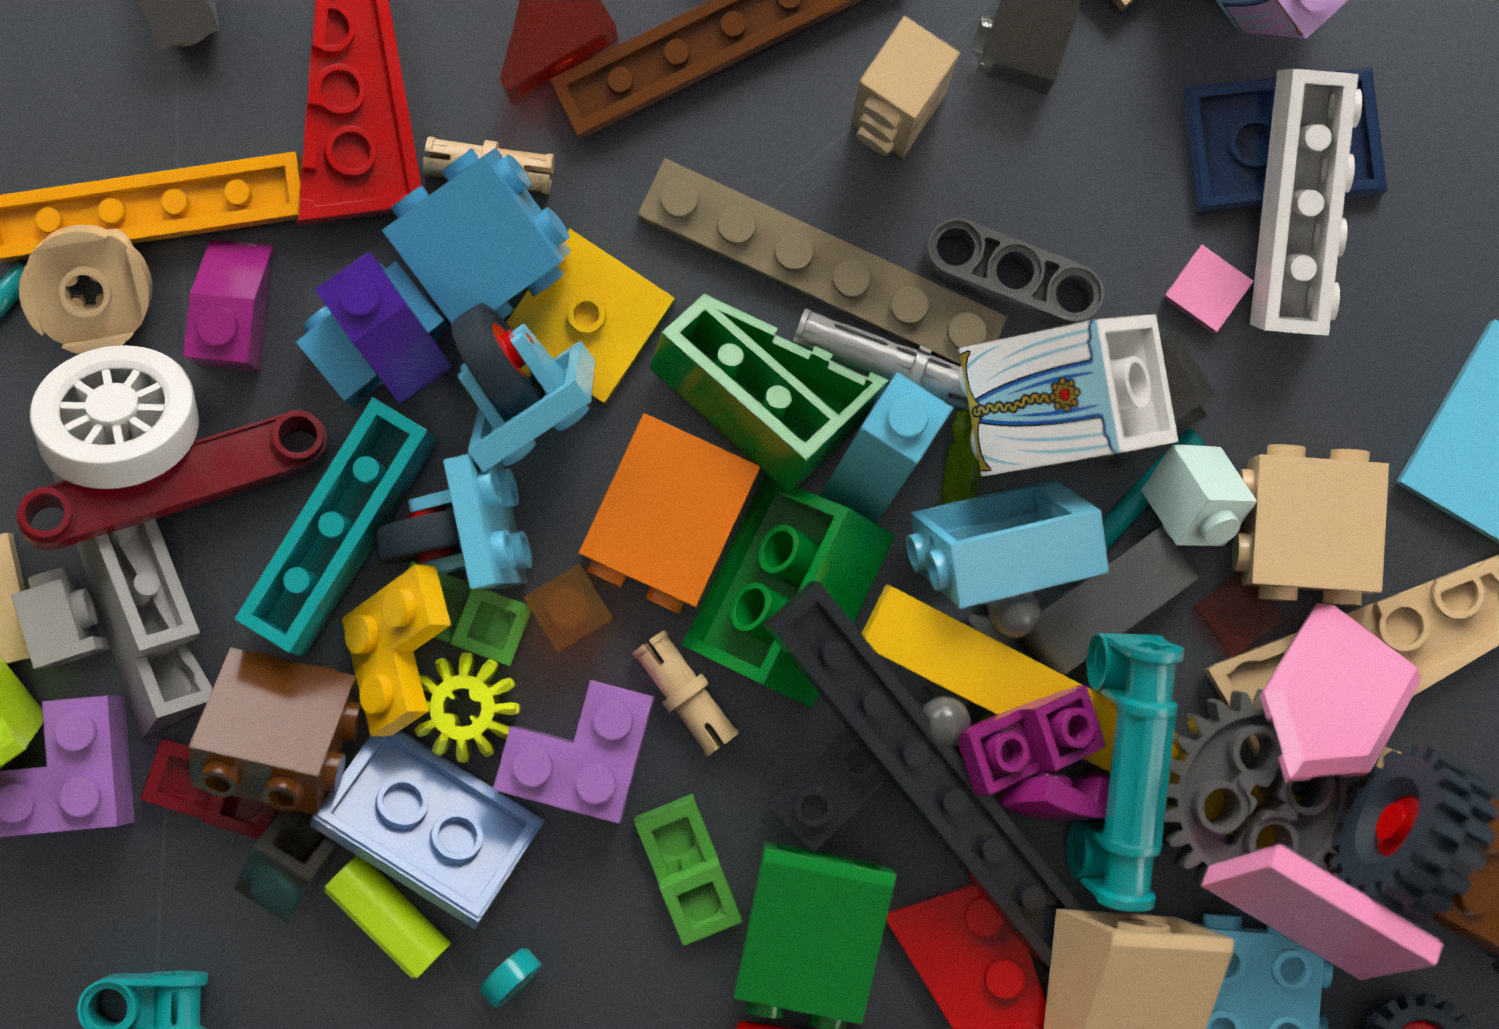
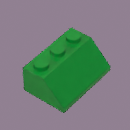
(772, 557)

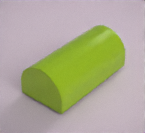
(387, 916)

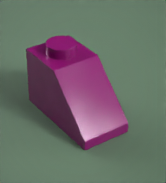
(230, 306)

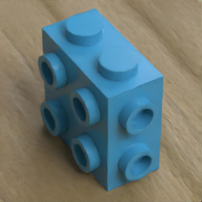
(479, 236)

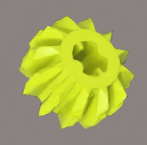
(479, 690)

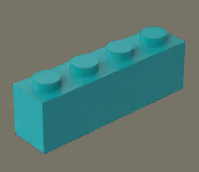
(337, 528)

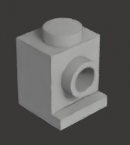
(57, 620)

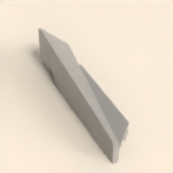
(146, 623)

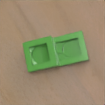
(482, 619)
(687, 869)

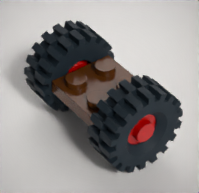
(1425, 844)

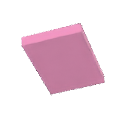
(1322, 913)

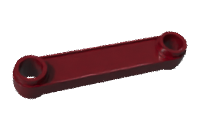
(207, 472)

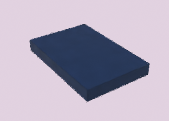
(1231, 138)

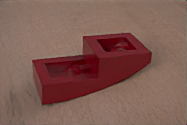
(170, 787)

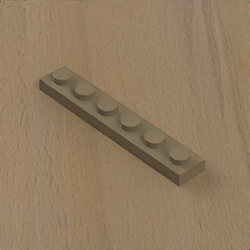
(817, 264)

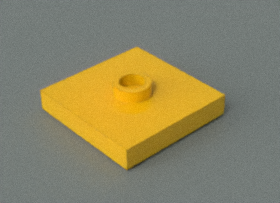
(600, 305)

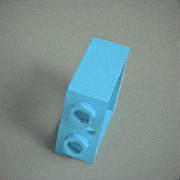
(1007, 543)

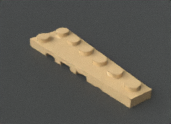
(1430, 625)

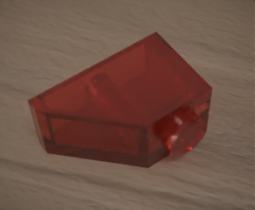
(552, 39)

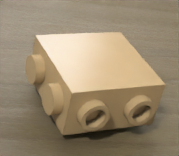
(1313, 525)

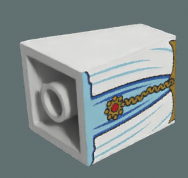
(1067, 394)

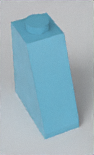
(886, 448)

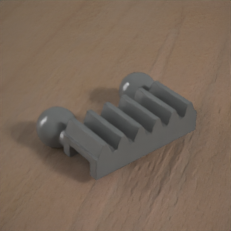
(1003, 620)

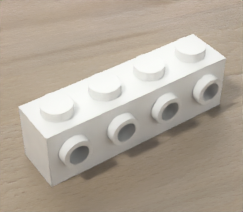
(1305, 201)

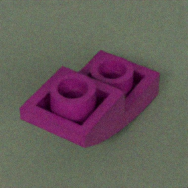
(1031, 740)
(1058, 798)

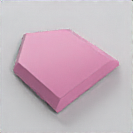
(1336, 697)

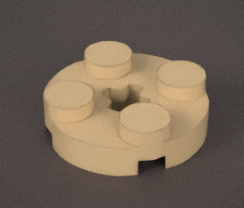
(106, 259)

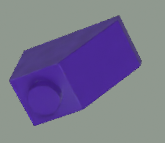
(384, 328)

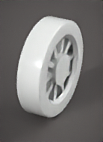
(111, 431)

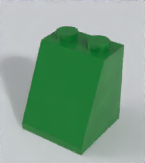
(813, 935)

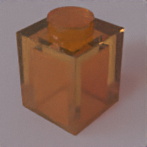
(570, 608)

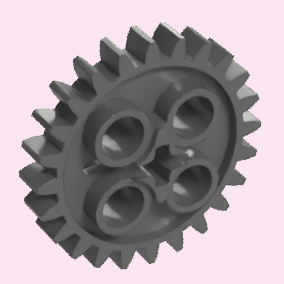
(1213, 761)

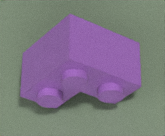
(85, 772)
(583, 774)

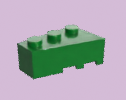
(762, 391)

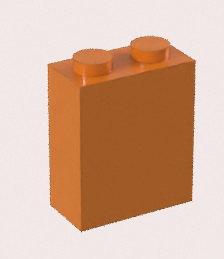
(668, 514)

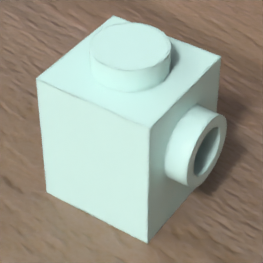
(1198, 495)

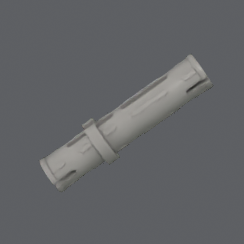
(880, 356)

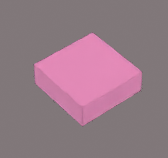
(1207, 289)

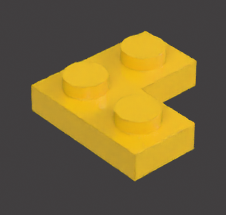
(382, 644)

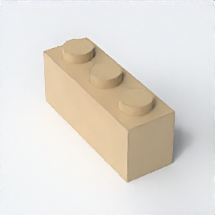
(902, 88)

